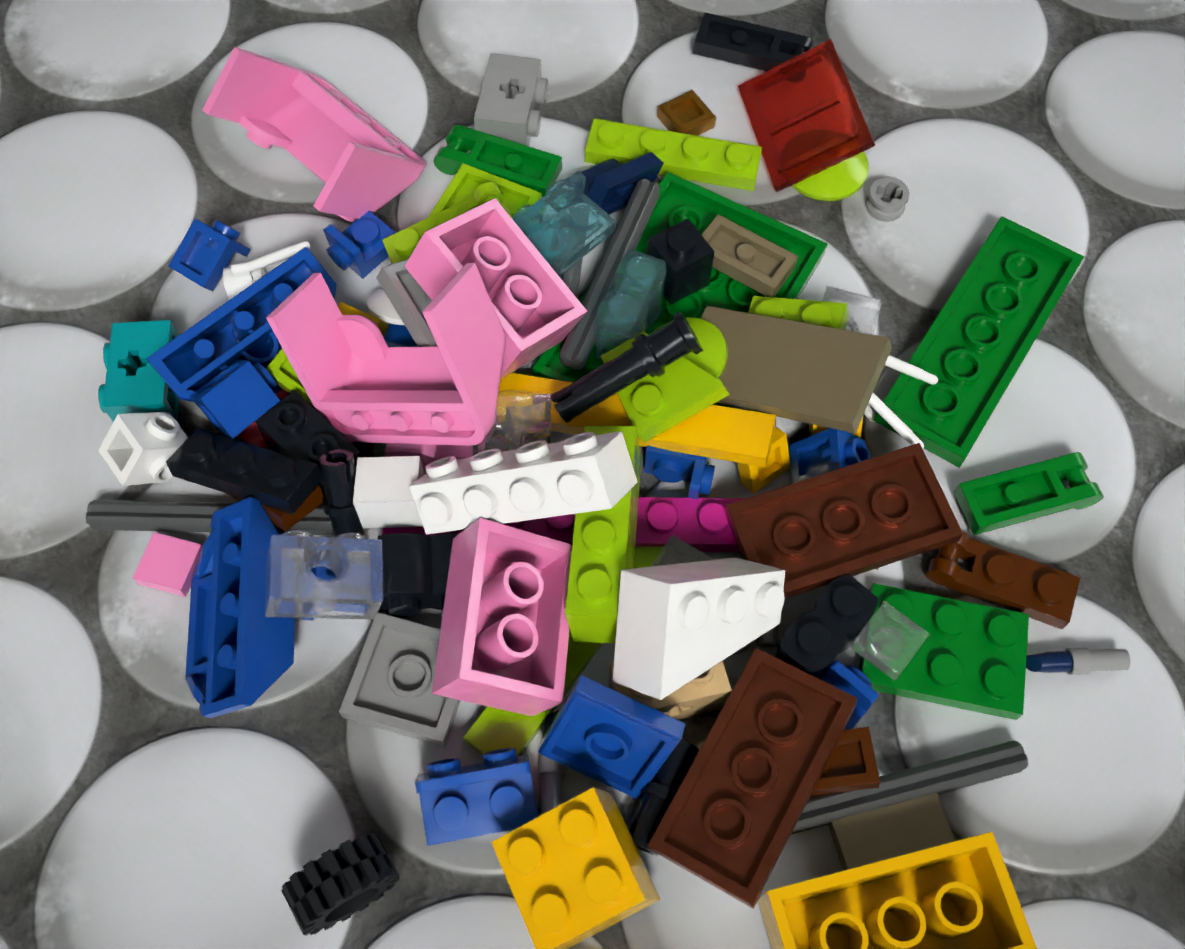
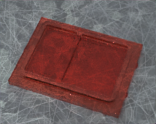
(805, 116)

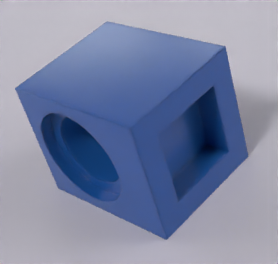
(237, 397)

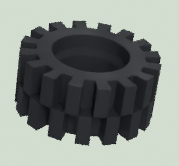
(340, 883)

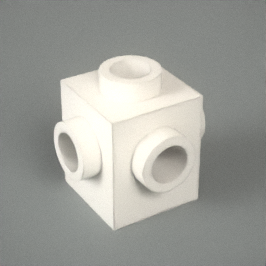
(140, 446)

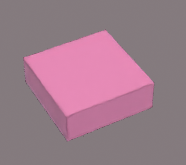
(168, 564)

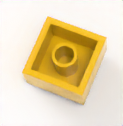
(575, 871)

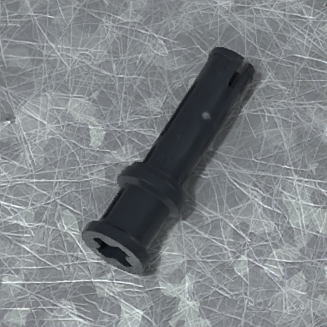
(646, 357)

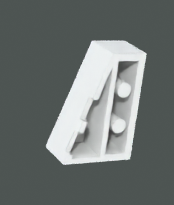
(690, 618)

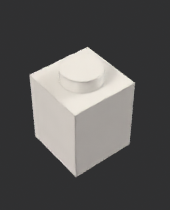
(383, 491)

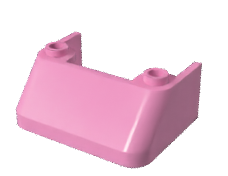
(320, 128)
(398, 392)

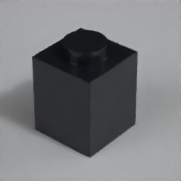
(686, 258)

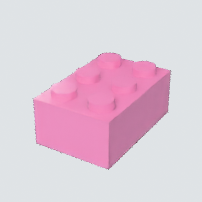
(523, 287)
(504, 620)

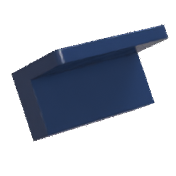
(613, 183)

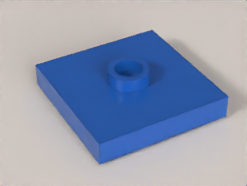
(610, 737)

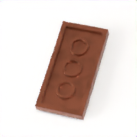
(846, 520)
(753, 776)

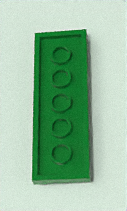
(981, 338)

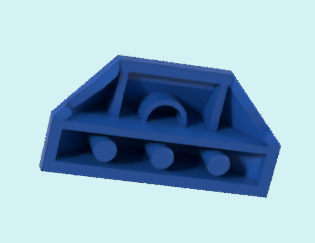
(234, 330)
(231, 643)

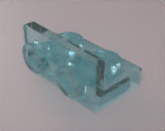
(565, 223)

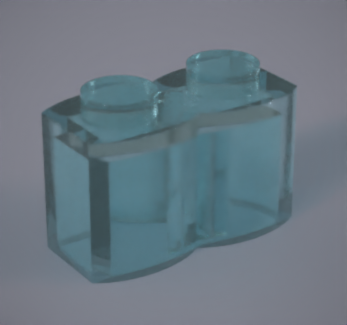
(632, 302)

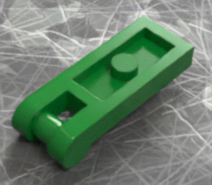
(498, 157)
(1027, 493)

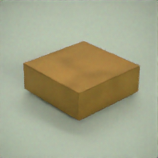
(686, 115)

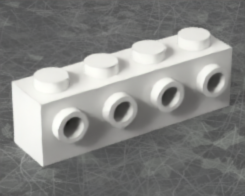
(525, 482)

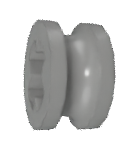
(884, 210)

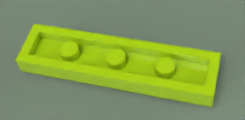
(683, 154)

